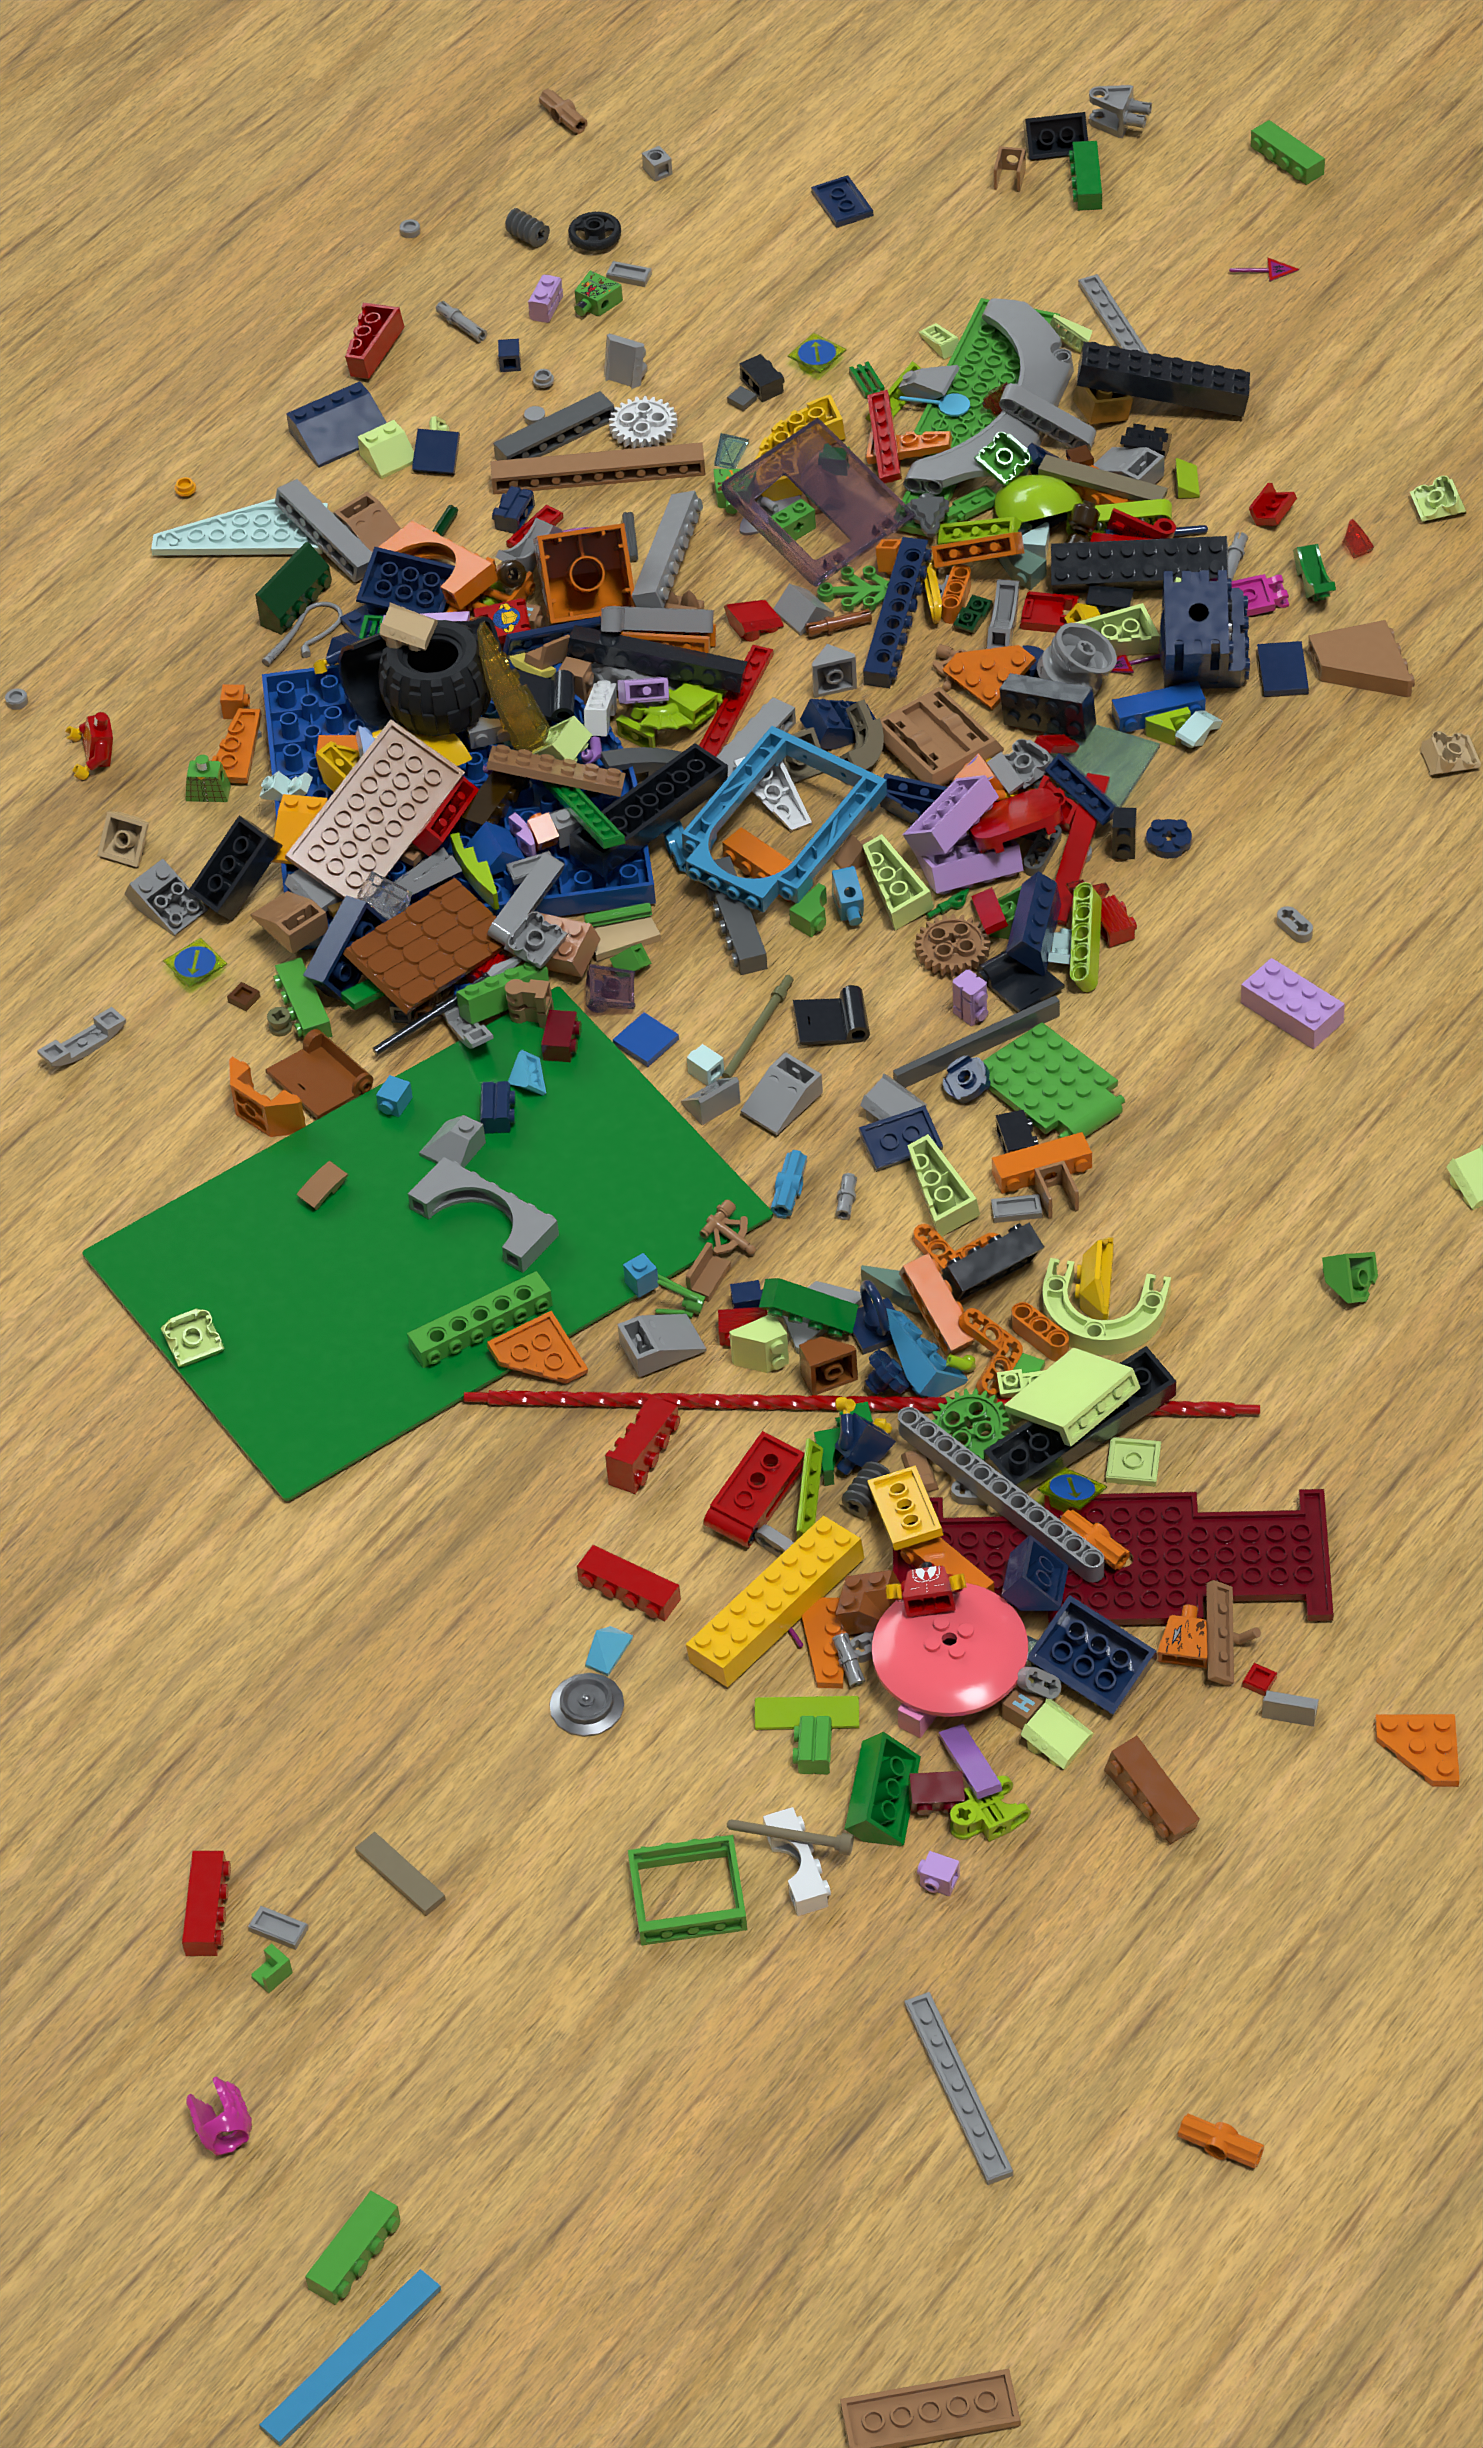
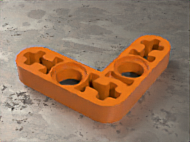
(937, 1241)
(998, 1347)

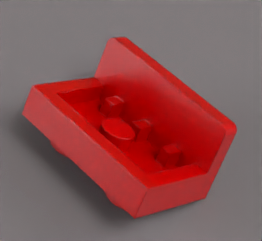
(1271, 506)

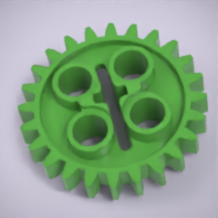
(962, 1408)

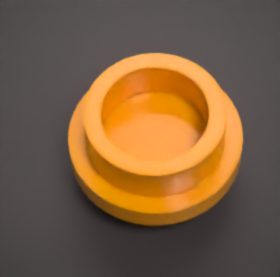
(185, 487)

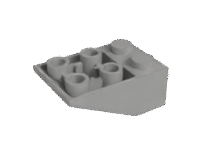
(1133, 462)
(165, 898)
(783, 1093)
(658, 1341)

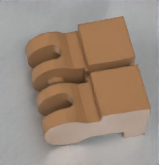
(529, 1001)

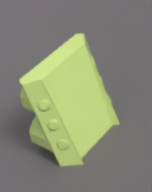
(1437, 499)
(1468, 1177)
(192, 1337)
(1056, 1734)

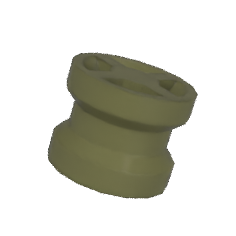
(279, 1021)

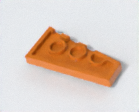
(915, 445)
(239, 745)
(820, 1627)

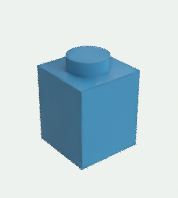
(394, 1096)
(640, 1275)

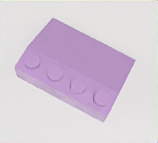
(968, 866)

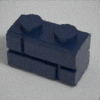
(513, 509)
(496, 1107)

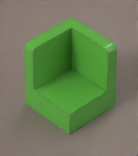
(632, 958)
(274, 1970)

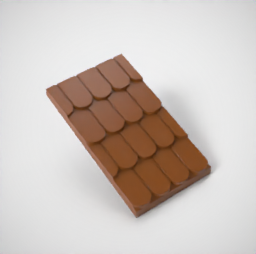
(427, 946)

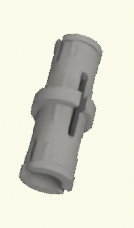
(846, 1196)
(848, 1659)

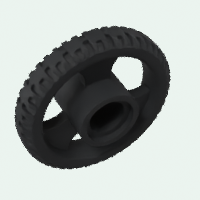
(595, 228)

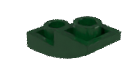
(974, 614)

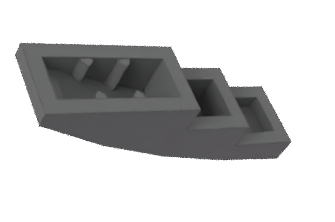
(641, 758)

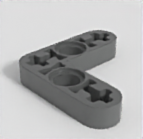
(1040, 840)

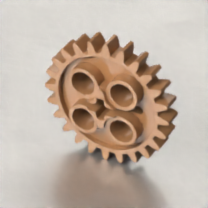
(952, 945)

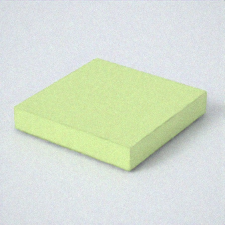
(1133, 1461)

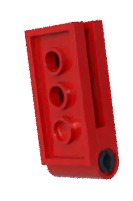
(755, 1489)

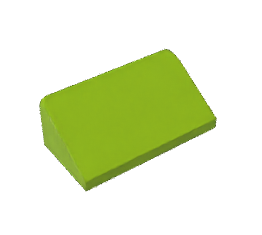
(1186, 479)

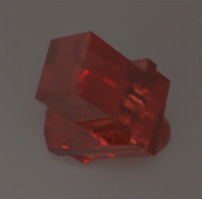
(992, 399)

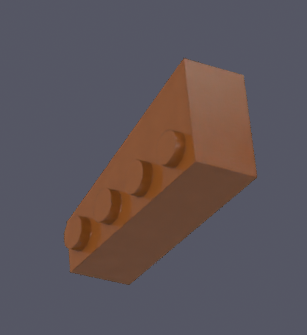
(1151, 1790)

